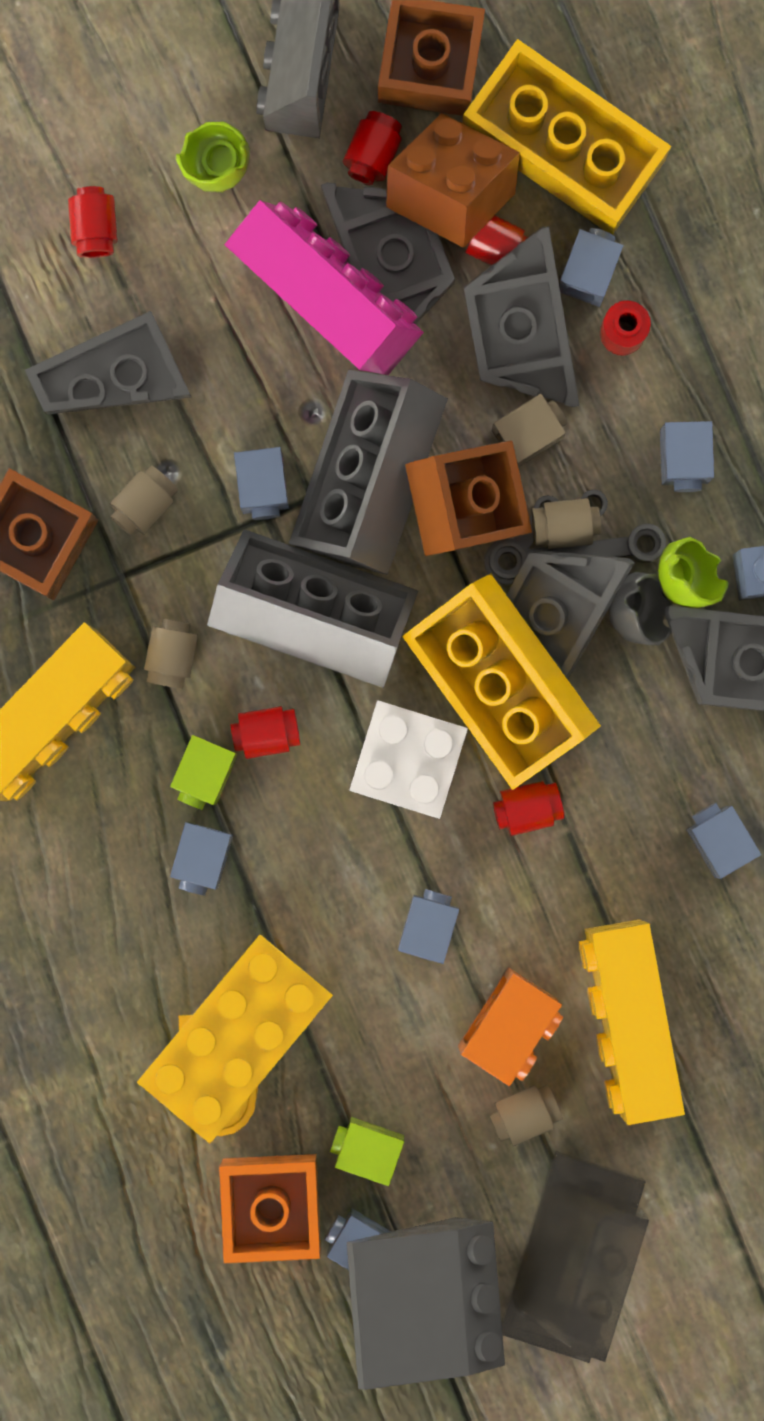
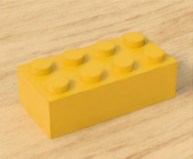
(567, 136)
(501, 681)
(55, 704)
(633, 1022)
(234, 1038)

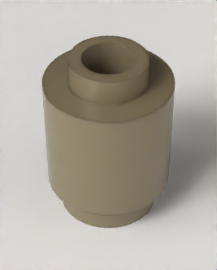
(143, 501)
(566, 523)
(170, 653)
(526, 1114)

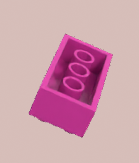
(324, 287)

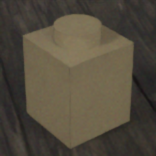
(531, 428)

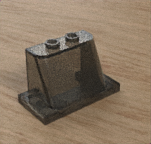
(577, 1260)

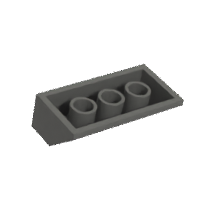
(360, 478)
(312, 608)

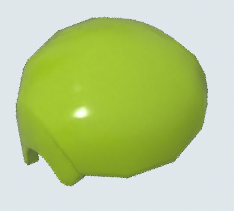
(214, 157)
(690, 574)

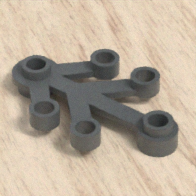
(612, 547)

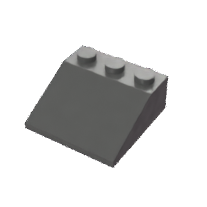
(298, 66)
(425, 1303)

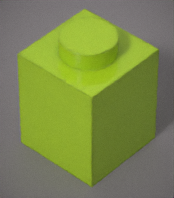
(203, 773)
(367, 1150)

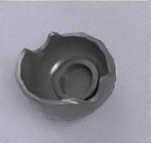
(640, 610)

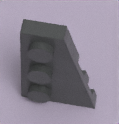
(110, 370)

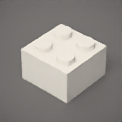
(408, 759)

